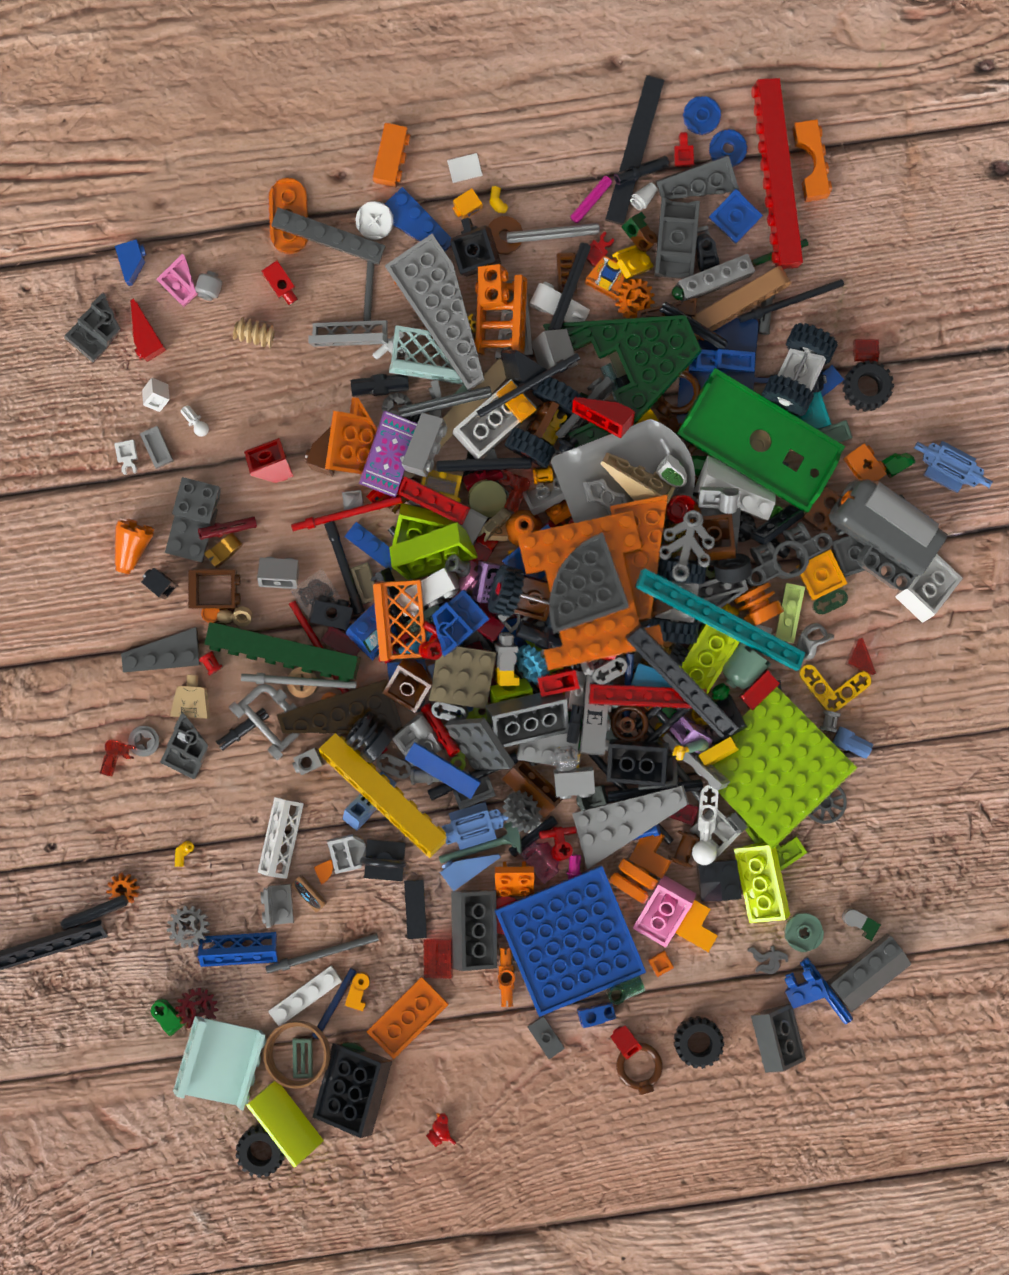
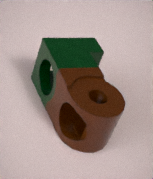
(640, 232)

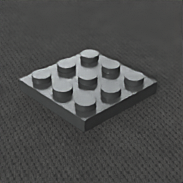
(479, 744)

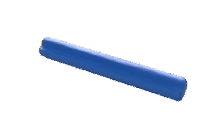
(832, 999)

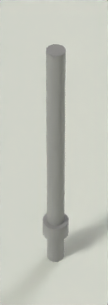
(261, 678)

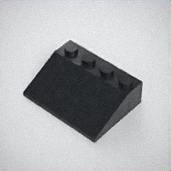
(352, 1090)

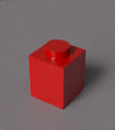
(625, 1041)

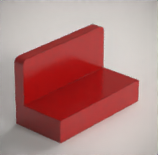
(759, 690)

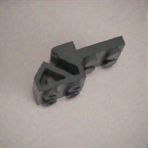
(192, 510)

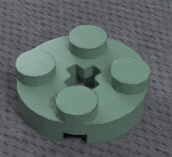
(427, 615)
(814, 929)

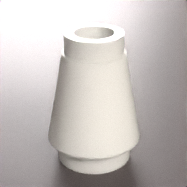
(643, 196)

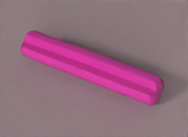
(591, 199)

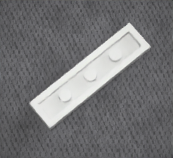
(305, 996)

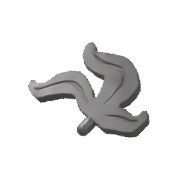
(773, 964)

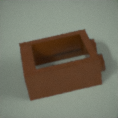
(193, 589)

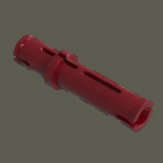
(226, 528)

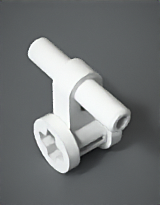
(388, 347)

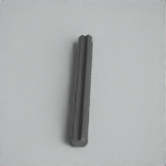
(445, 402)

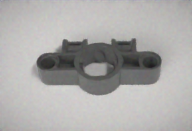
(802, 543)

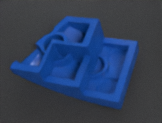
(458, 621)

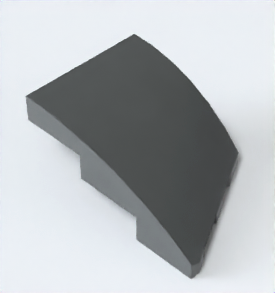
(94, 329)
(185, 749)

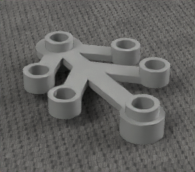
(687, 542)

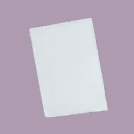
(464, 168)

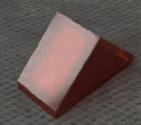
(860, 658)

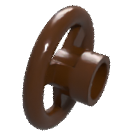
(622, 724)

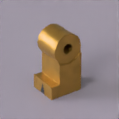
(223, 550)

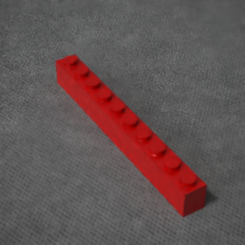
(777, 173)

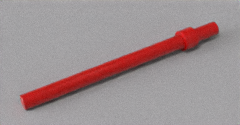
(311, 522)
(310, 633)

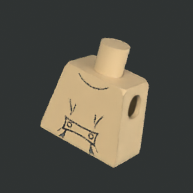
(191, 700)

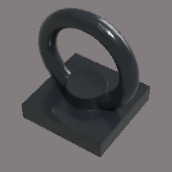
(384, 860)

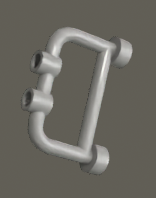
(279, 697)

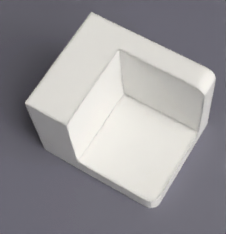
(155, 394)

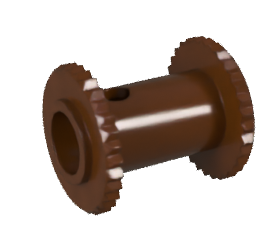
(684, 849)

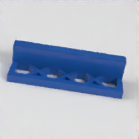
(237, 953)

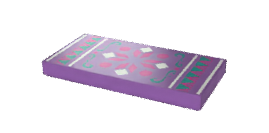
(383, 465)

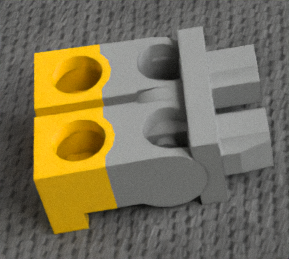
(505, 660)

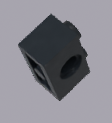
(339, 620)

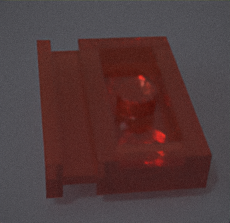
(438, 958)

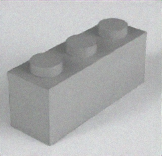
(424, 445)

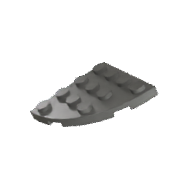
(586, 586)

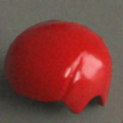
(678, 507)

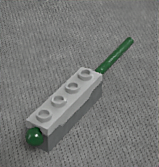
(720, 276)

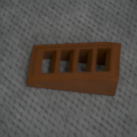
(563, 257)

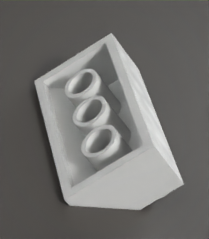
(752, 496)

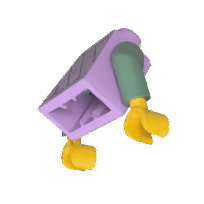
(689, 735)

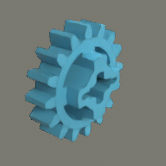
(531, 663)

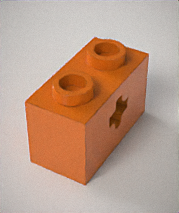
(859, 457)

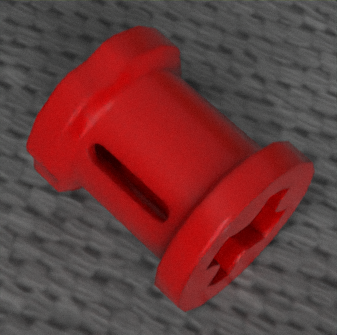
(211, 669)

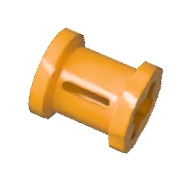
(542, 475)

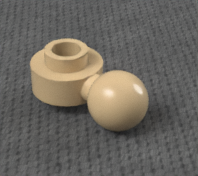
(225, 616)

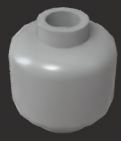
(208, 285)

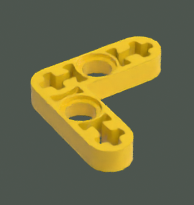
(829, 693)

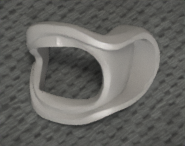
(810, 646)

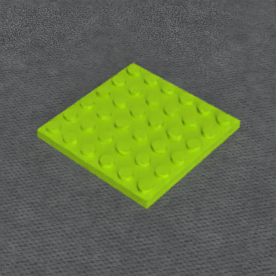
(780, 768)

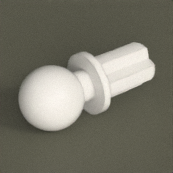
(200, 427)

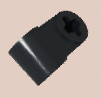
(707, 256)

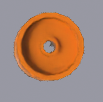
(634, 879)

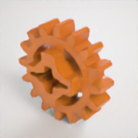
(632, 292)

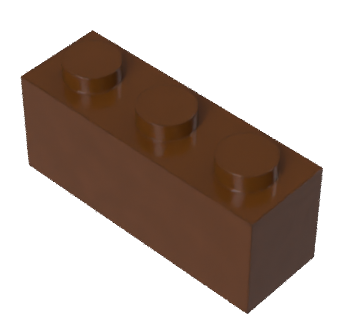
(527, 779)

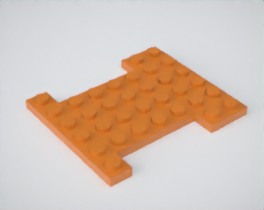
(604, 636)

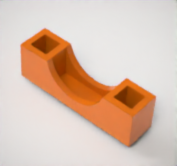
(808, 137)

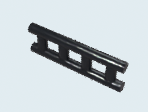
(667, 722)

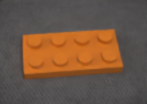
(407, 1017)

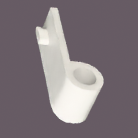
(546, 300)

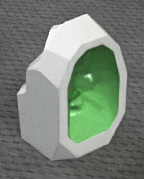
(672, 471)

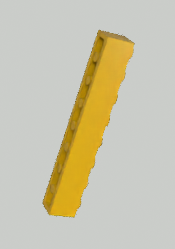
(383, 795)

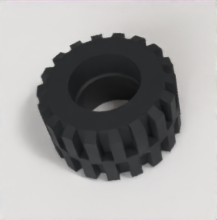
(882, 379)
(703, 1058)
(249, 1162)

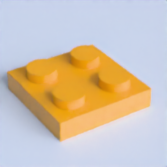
(822, 575)

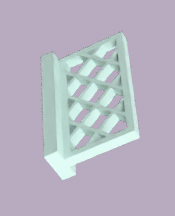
(420, 370)

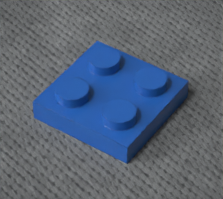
(735, 216)

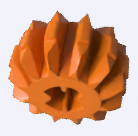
(125, 881)

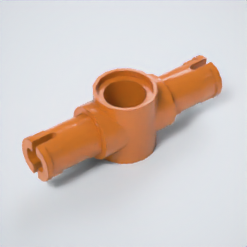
(506, 987)

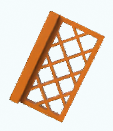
(383, 618)

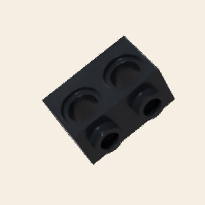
(158, 583)

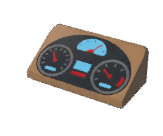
(308, 893)

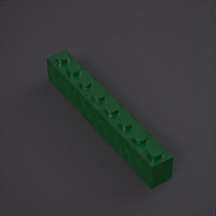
(283, 651)

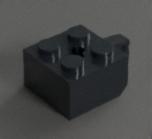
(465, 245)

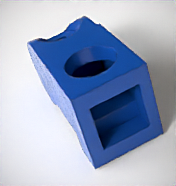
(596, 1014)

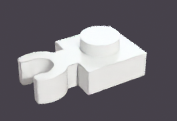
(126, 453)

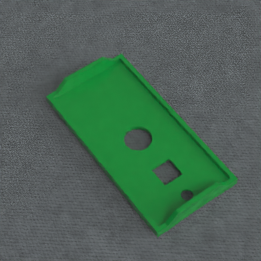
(722, 427)

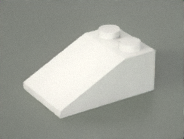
(930, 589)

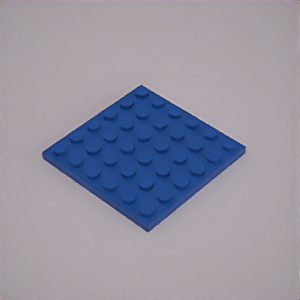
(570, 941)

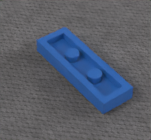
(370, 544)

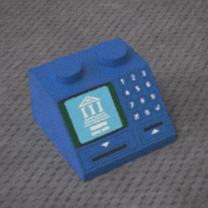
(364, 633)

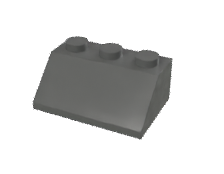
(778, 1038)

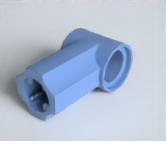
(849, 741)

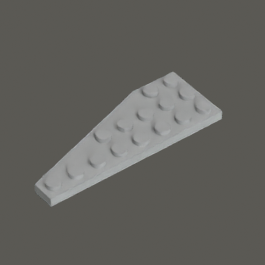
(434, 293)

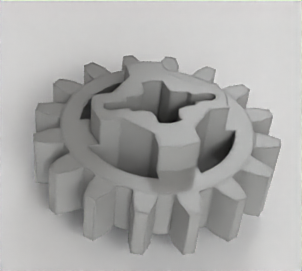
(183, 932)

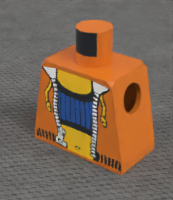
(606, 277)

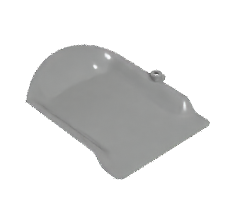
(641, 445)

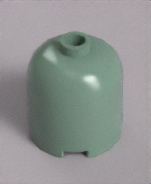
(744, 667)

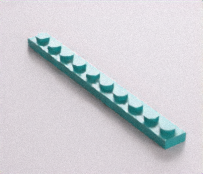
(719, 619)

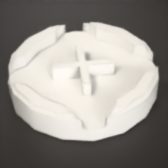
(374, 220)

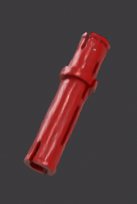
(443, 735)

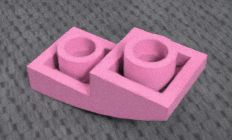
(469, 581)

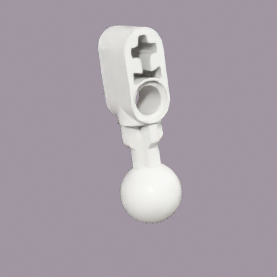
(704, 851)

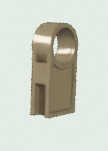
(495, 523)

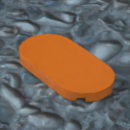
(290, 196)

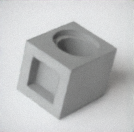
(313, 755)

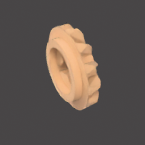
(296, 690)

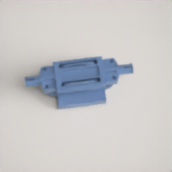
(951, 466)
(473, 825)

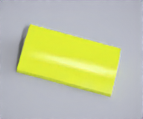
(708, 656)
(762, 883)
(285, 1123)

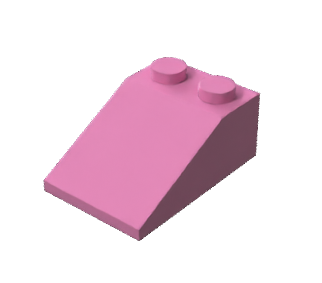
(664, 911)

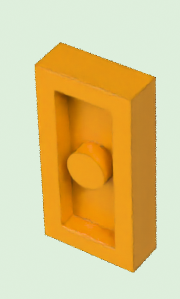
(520, 405)

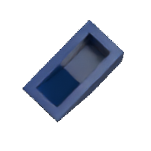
(131, 259)

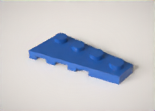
(415, 220)

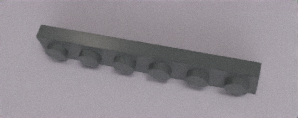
(328, 236)

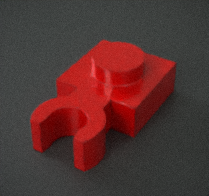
(598, 250)

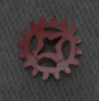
(189, 1005)

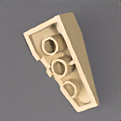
(636, 480)

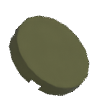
(487, 497)

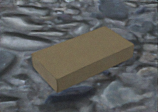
(362, 576)

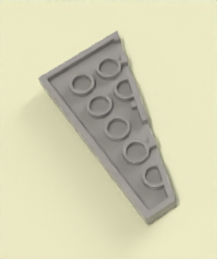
(614, 825)

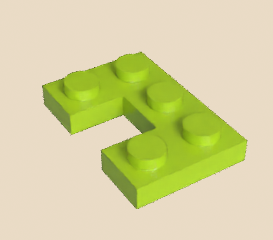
(786, 853)

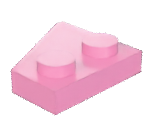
(178, 281)

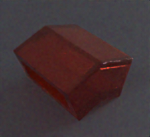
(866, 350)

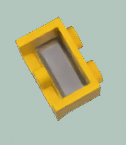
(443, 483)

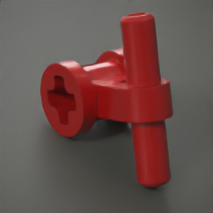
(433, 644)
(559, 840)

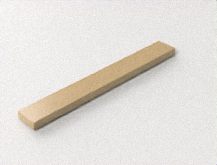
(494, 378)

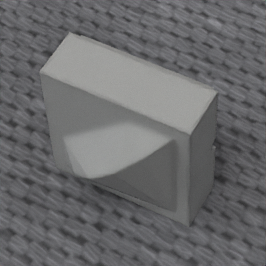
(352, 499)

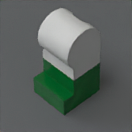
(856, 919)

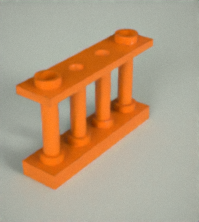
(517, 324)

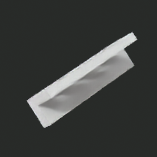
(276, 837)

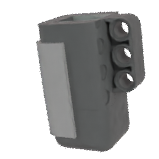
(889, 529)

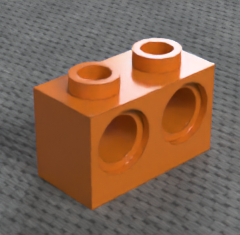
(488, 287)

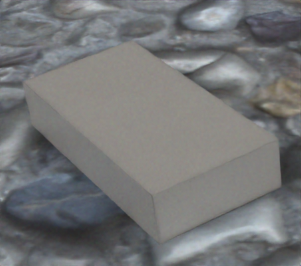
(156, 447)

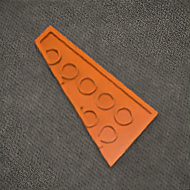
(649, 520)

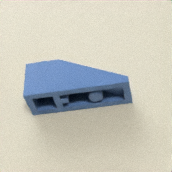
(361, 809)
(463, 870)

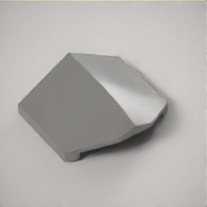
(346, 852)

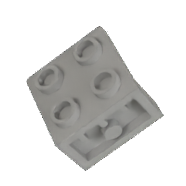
(277, 905)

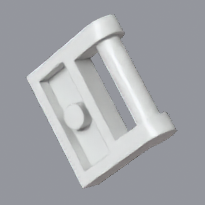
(722, 830)

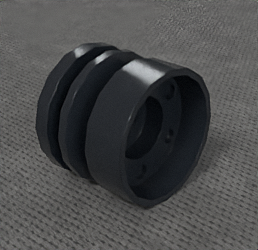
(371, 738)

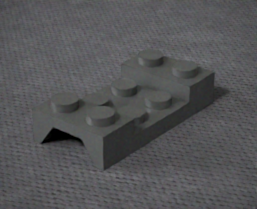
(676, 239)

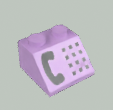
(485, 579)

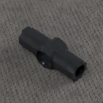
(379, 385)
(541, 636)

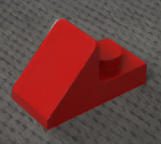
(483, 548)
(558, 682)

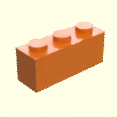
(391, 155)

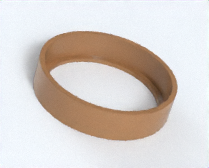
(269, 1061)

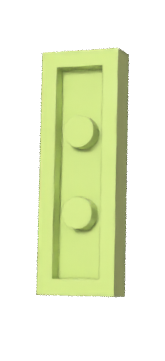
(789, 619)

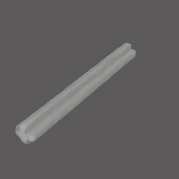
(553, 233)

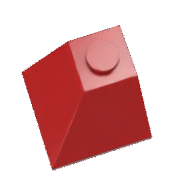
(269, 462)

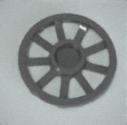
(827, 804)

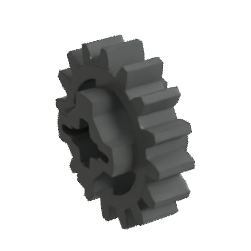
(522, 811)

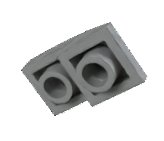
(435, 393)

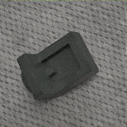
(595, 800)

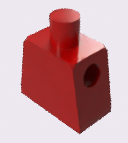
(274, 275)

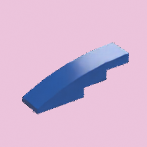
(724, 361)

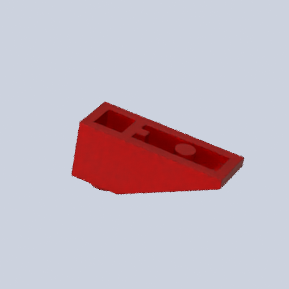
(144, 336)
(605, 414)

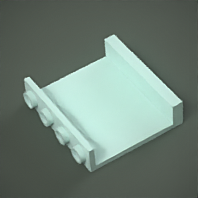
(219, 1062)

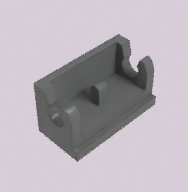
(483, 792)

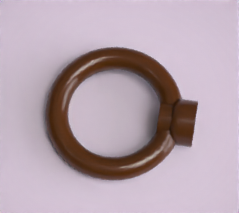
(666, 408)
(644, 1086)

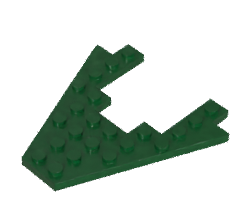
(651, 352)

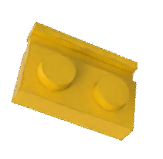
(633, 261)

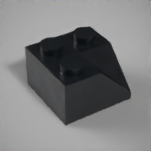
(719, 881)

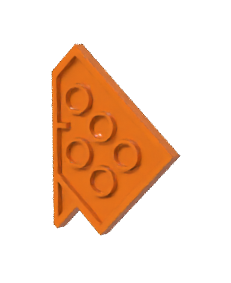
(350, 439)

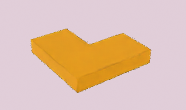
(693, 931)

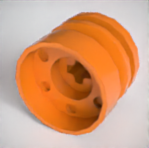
(758, 604)

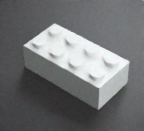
(484, 433)

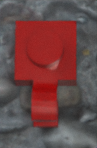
(683, 153)

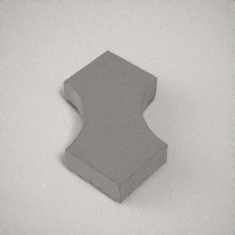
(599, 492)

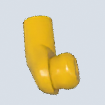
(495, 202)
(181, 851)

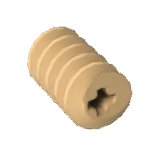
(254, 333)

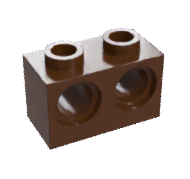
(821, 508)

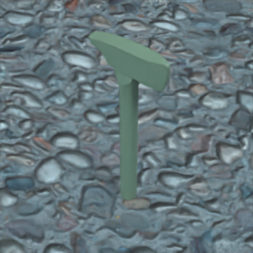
(512, 837)

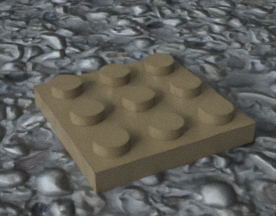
(463, 677)

